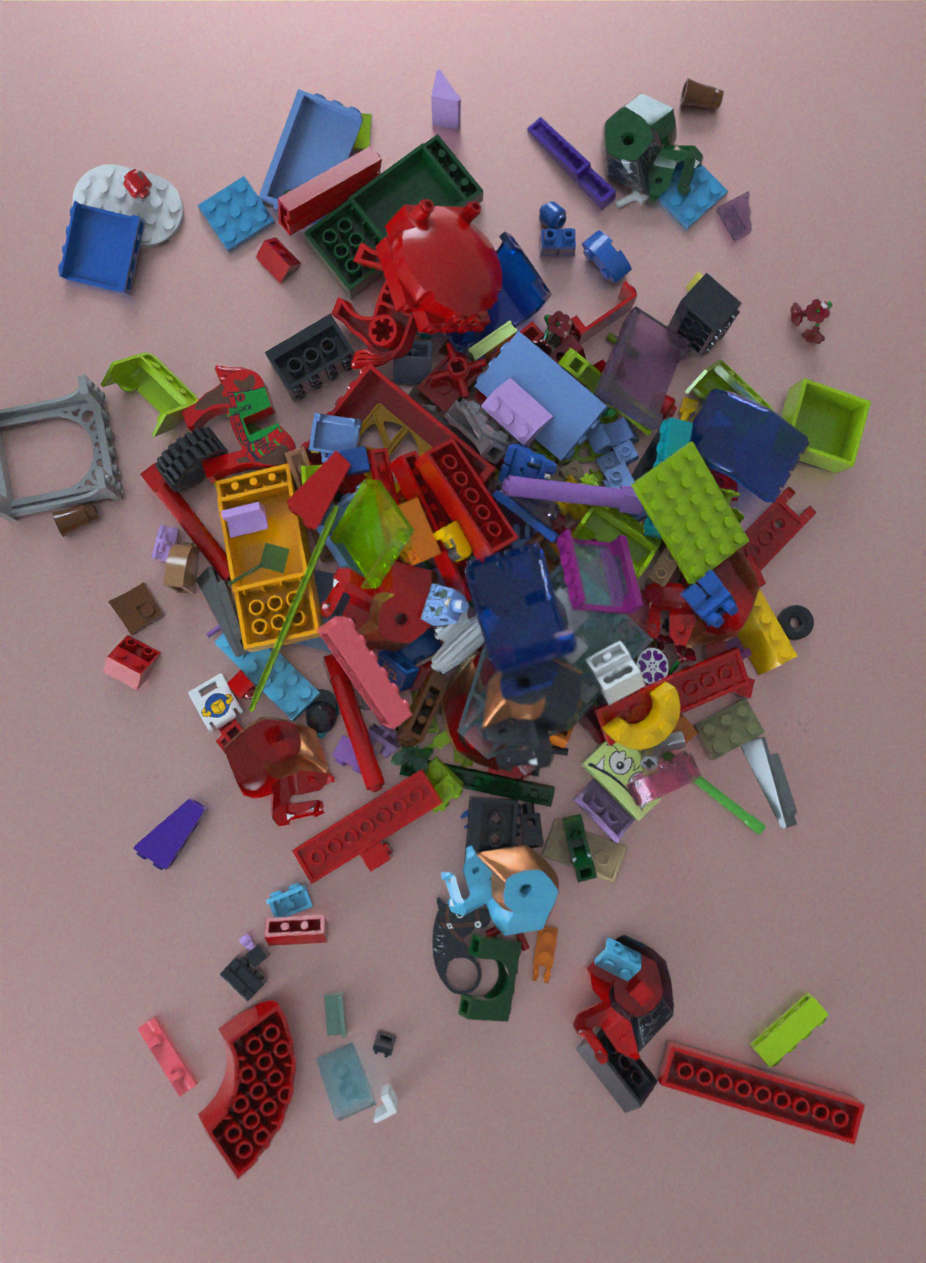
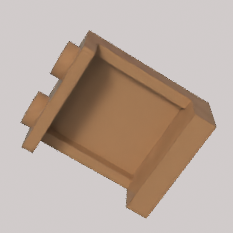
(662, 569)

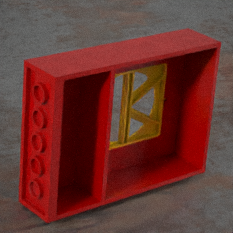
(378, 400)

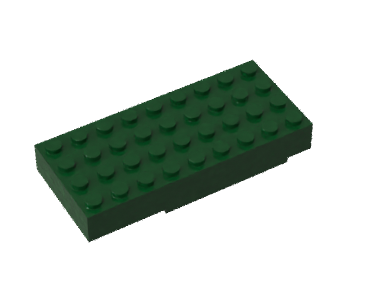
(424, 173)

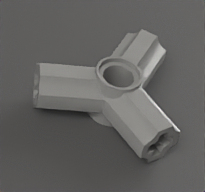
(651, 756)

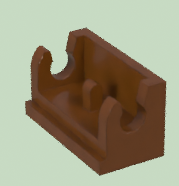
(551, 557)

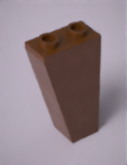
(423, 710)

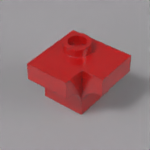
(228, 732)

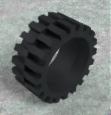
(182, 463)

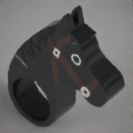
(449, 942)

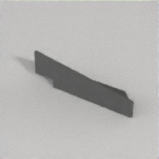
(223, 607)
(772, 780)

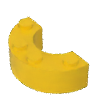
(654, 727)

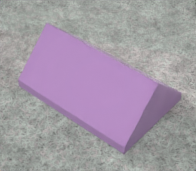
(445, 104)
(604, 810)

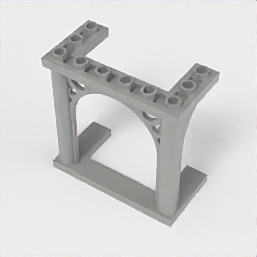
(85, 398)

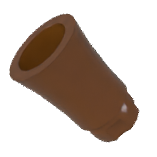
(700, 95)
(75, 518)

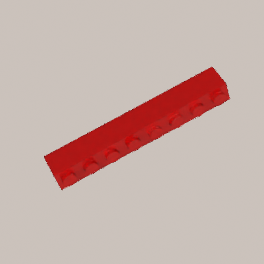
(415, 486)

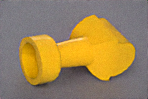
(687, 408)

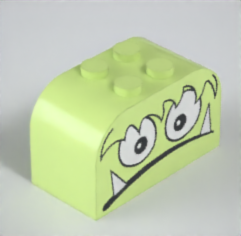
(613, 769)

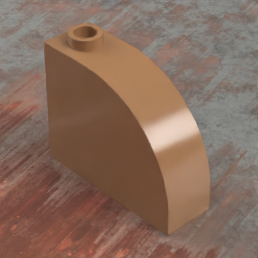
(182, 568)

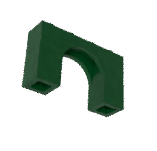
(497, 1002)

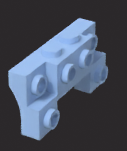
(615, 470)

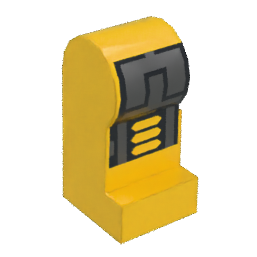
(454, 541)

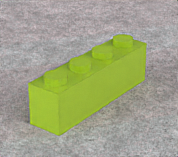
(789, 1030)

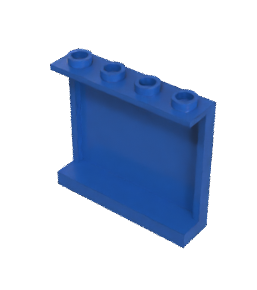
(101, 248)

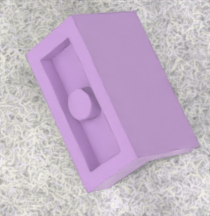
(245, 519)

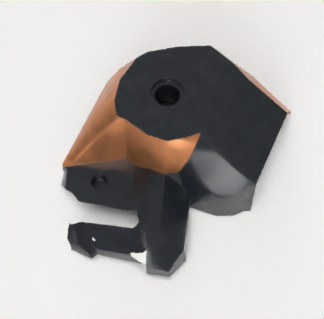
(536, 702)

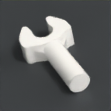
(630, 198)

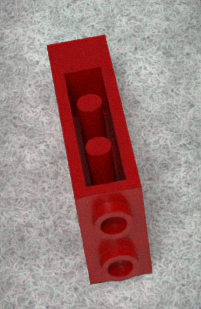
(319, 491)

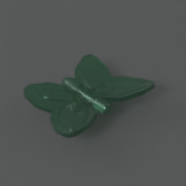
(414, 756)

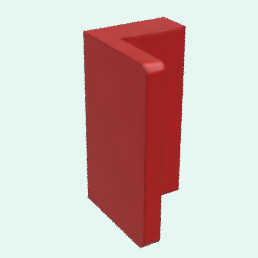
(277, 258)

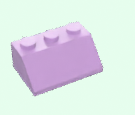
(517, 411)

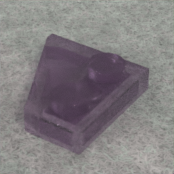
(736, 216)

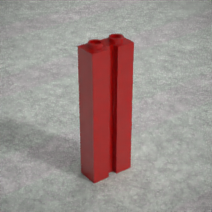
(327, 190)

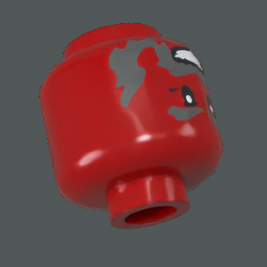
(137, 184)

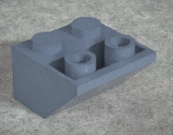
(414, 365)

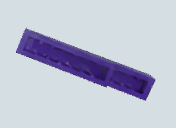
(573, 163)

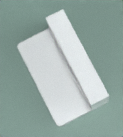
(390, 1104)

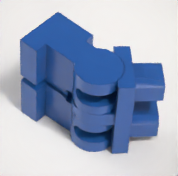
(525, 463)
(715, 605)

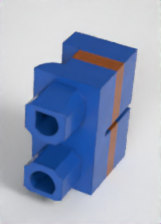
(557, 239)

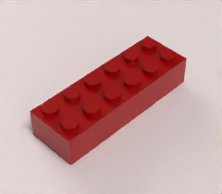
(465, 499)

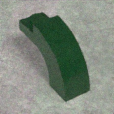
(578, 848)

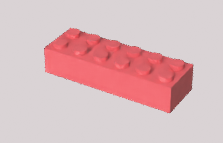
(364, 671)

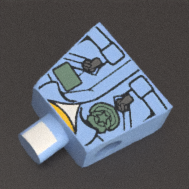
(443, 606)

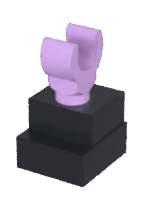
(256, 953)

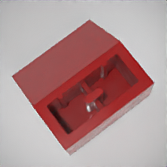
(131, 662)

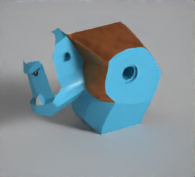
(519, 891)

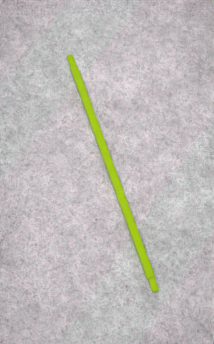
(293, 609)

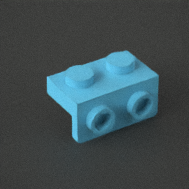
(290, 902)
(619, 960)

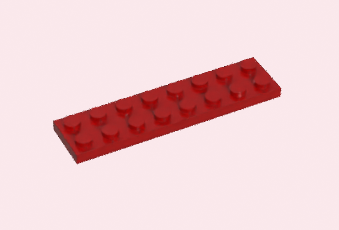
(694, 686)
(367, 826)

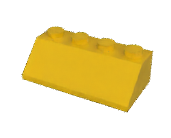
(765, 638)

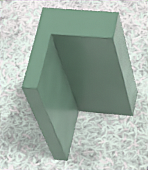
(336, 1014)

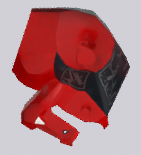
(628, 1010)

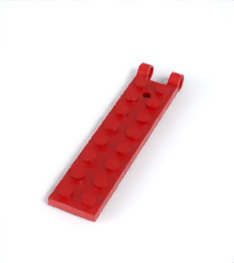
(766, 538)

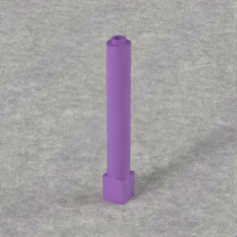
(621, 498)

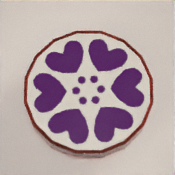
(652, 664)

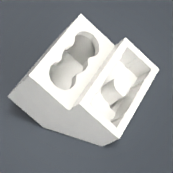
(615, 672)

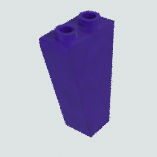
(171, 835)

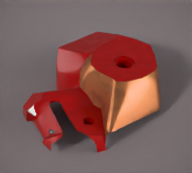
(387, 614)

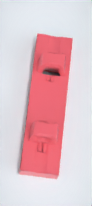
(167, 1056)

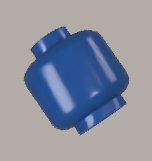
(552, 215)

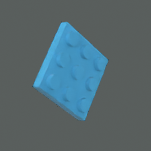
(704, 195)
(236, 214)

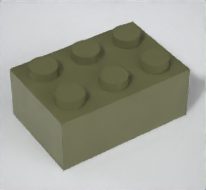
(728, 729)

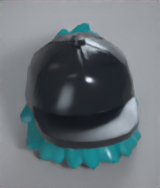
(322, 713)

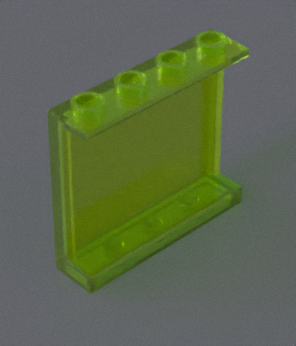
(373, 531)

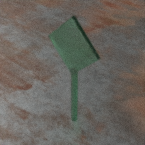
(273, 558)

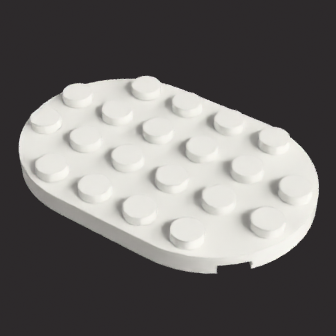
(161, 210)

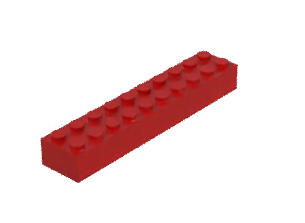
(761, 1092)

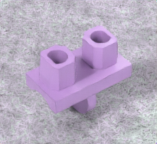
(165, 540)
(385, 737)

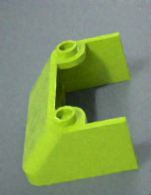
(723, 377)
(156, 384)
(608, 523)

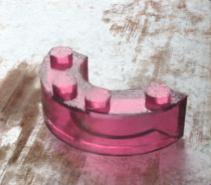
(665, 780)

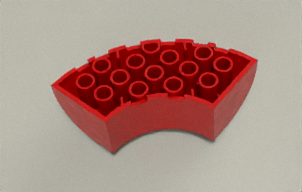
(254, 1086)

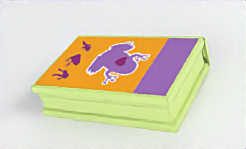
(492, 342)

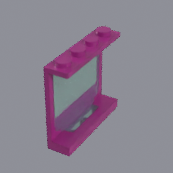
(599, 575)

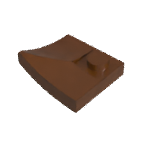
(137, 608)

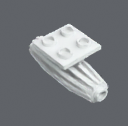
(460, 642)

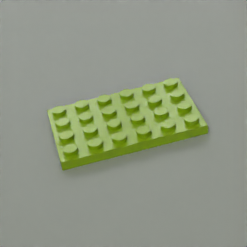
(690, 512)

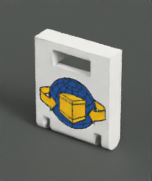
(216, 705)

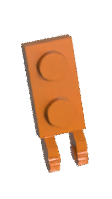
(544, 951)

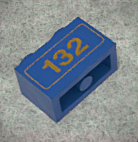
(400, 670)

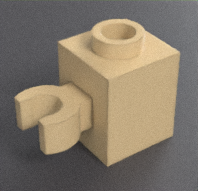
(572, 468)

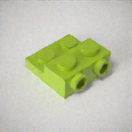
(445, 782)

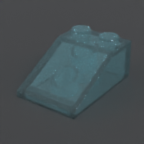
(345, 1082)

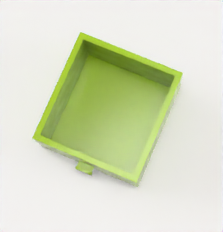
(829, 420)

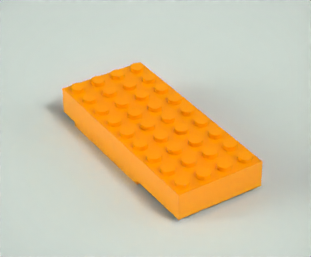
(266, 594)

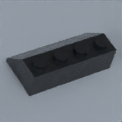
(623, 1077)

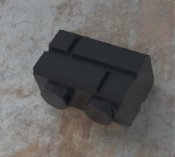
(243, 977)

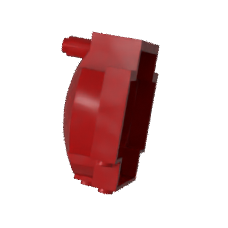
(440, 267)

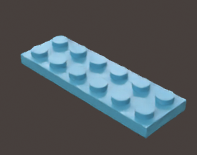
(285, 684)

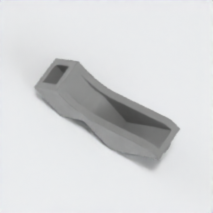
(459, 420)

